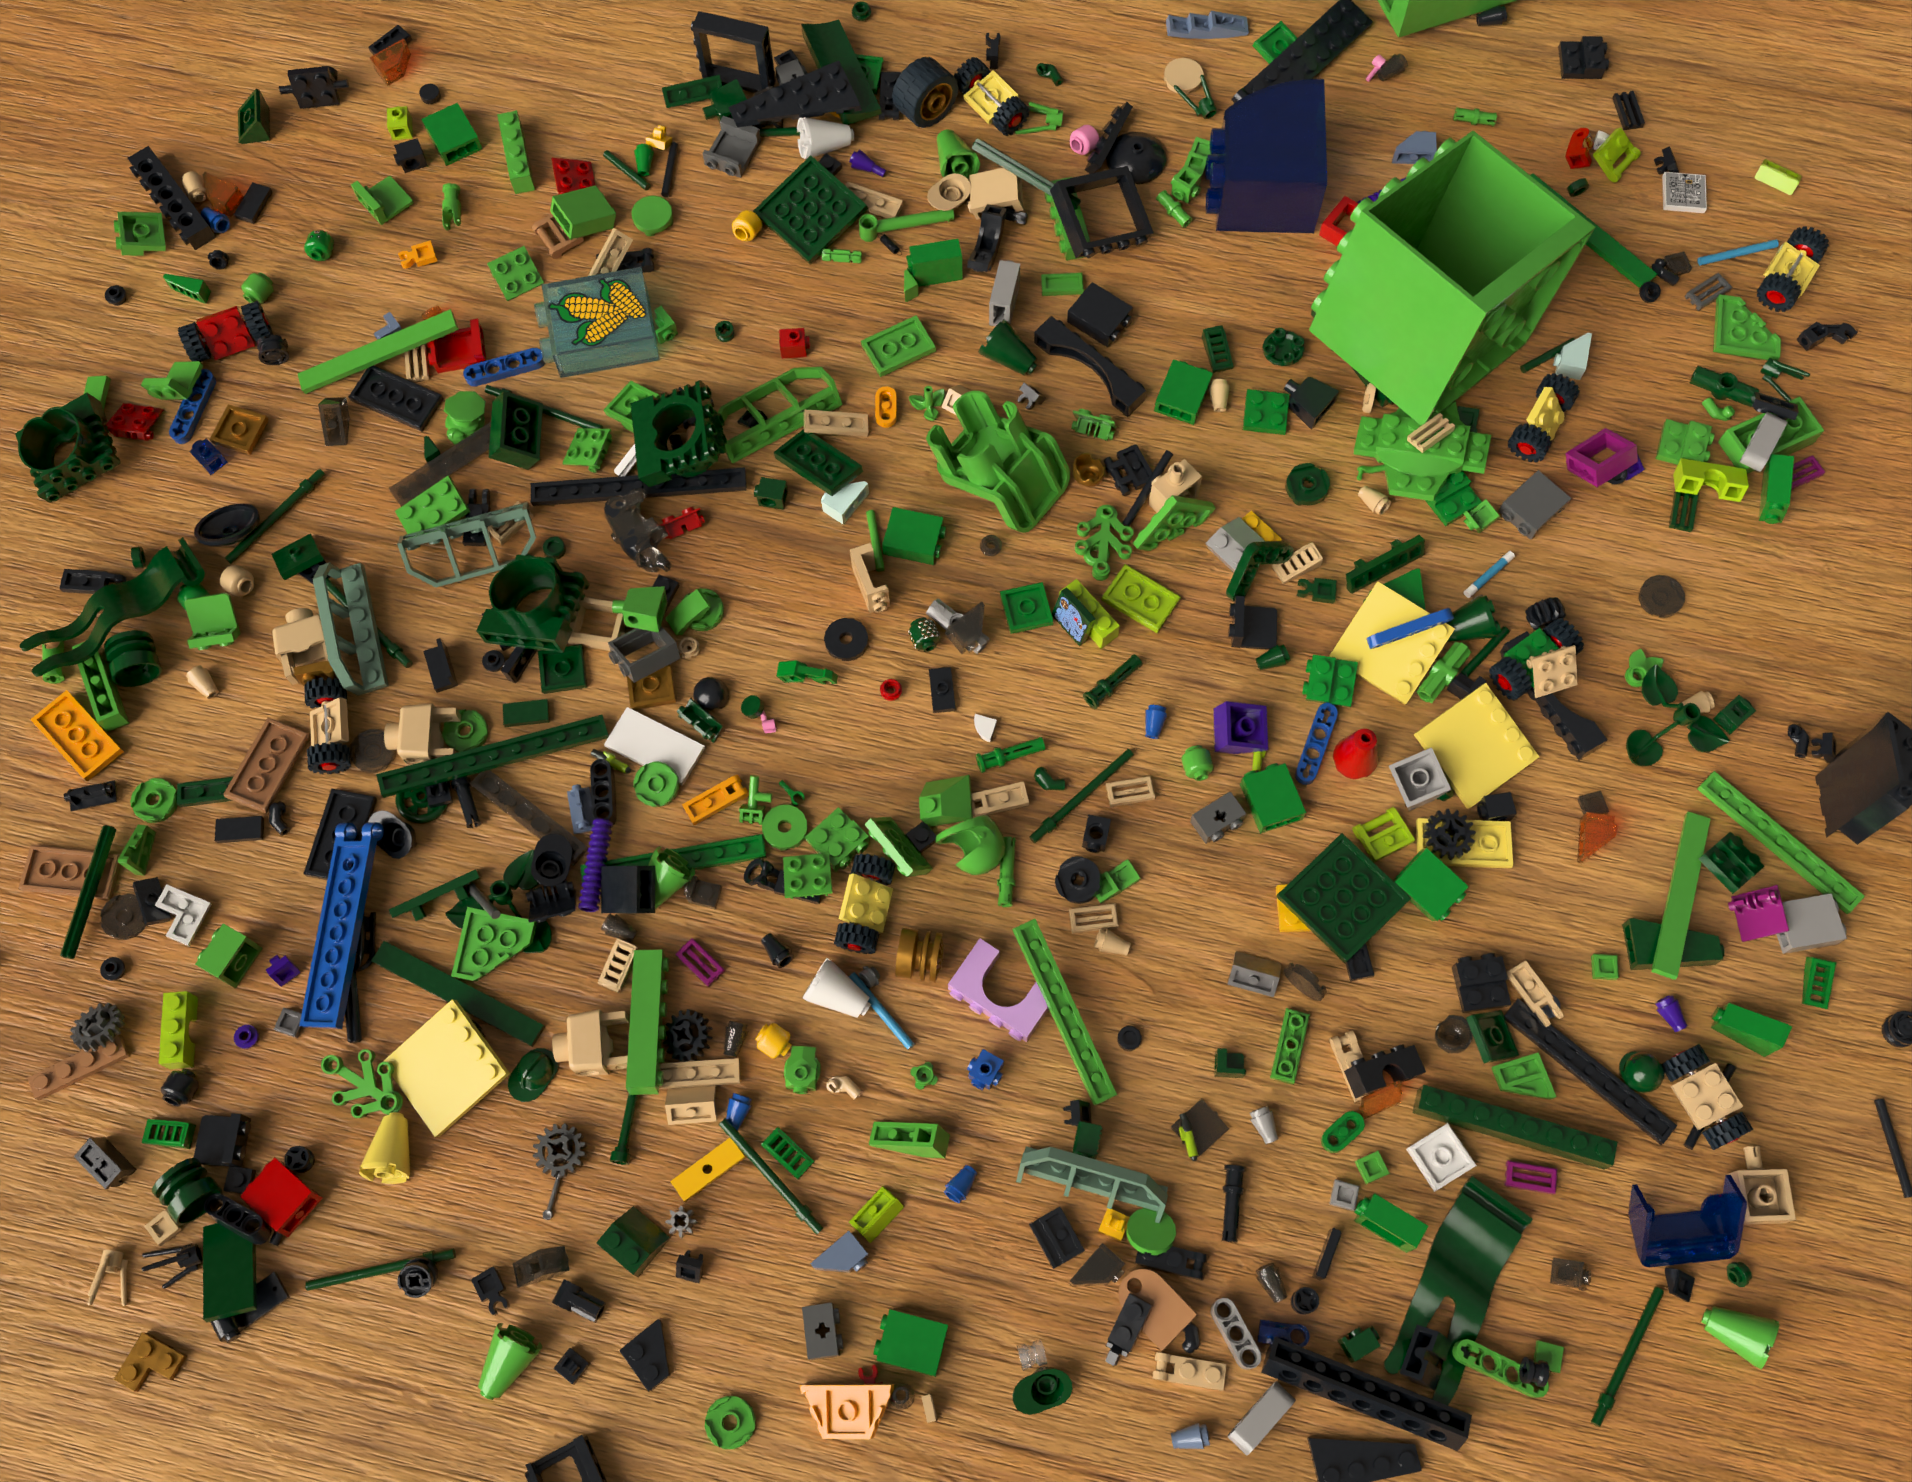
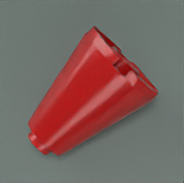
(1357, 754)

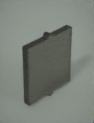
(1205, 1124)

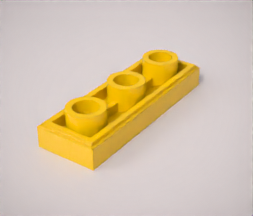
(694, 1178)

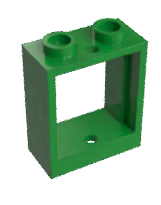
(1390, 1222)

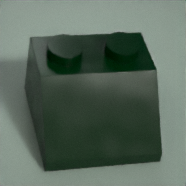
(633, 1241)

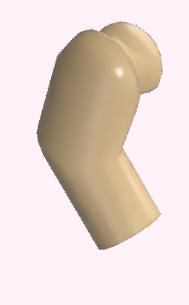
(843, 1084)

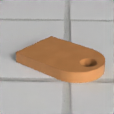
(1169, 1310)

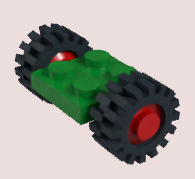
(1512, 673)

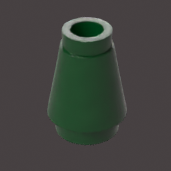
(1273, 658)

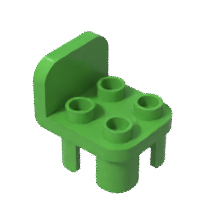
(1001, 460)

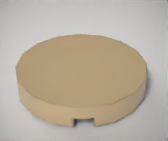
(1184, 74)

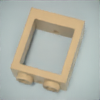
(594, 641)

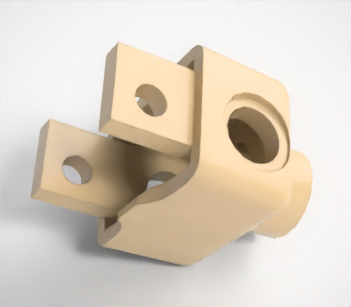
(299, 641)
(419, 733)
(588, 1043)

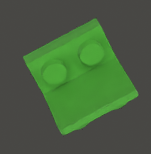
(383, 199)

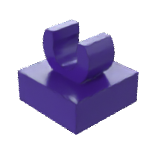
(282, 970)

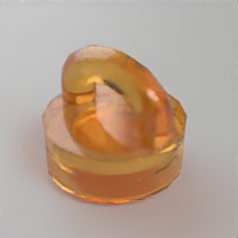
(433, 311)

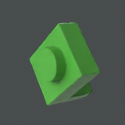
(1481, 516)

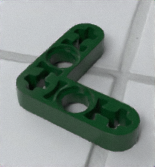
(1253, 556)

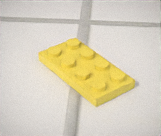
(1490, 849)

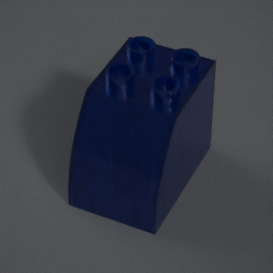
(1270, 160)

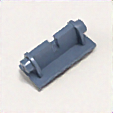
(580, 809)

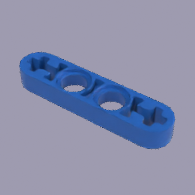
(503, 363)
(192, 406)
(1410, 628)
(1315, 743)

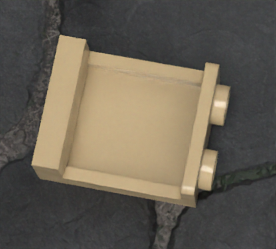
(995, 188)
(863, 562)

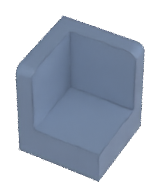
(392, 327)

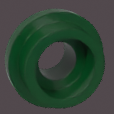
(861, 11)
(1739, 1274)

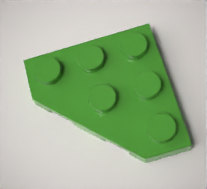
(1742, 332)
(1172, 519)
(489, 942)

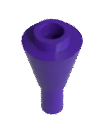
(863, 162)

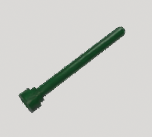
(621, 1153)

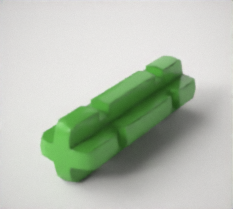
(841, 255)

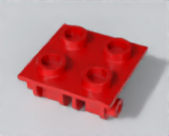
(572, 174)
(134, 421)

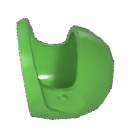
(980, 842)

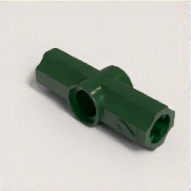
(1723, 385)

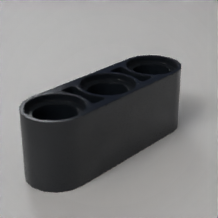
(602, 783)
(244, 1225)

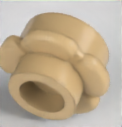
(689, 642)

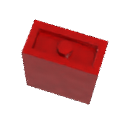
(458, 349)
(280, 1197)

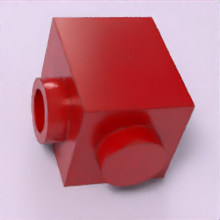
(793, 343)

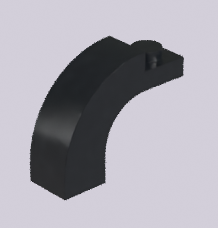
(989, 239)

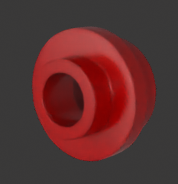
(890, 683)

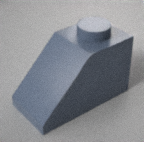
(1415, 147)
(842, 1256)

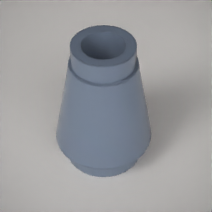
(1191, 1437)

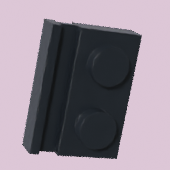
(1056, 1237)

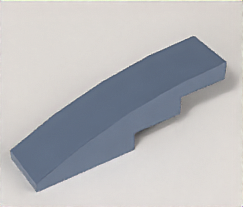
(1213, 26)

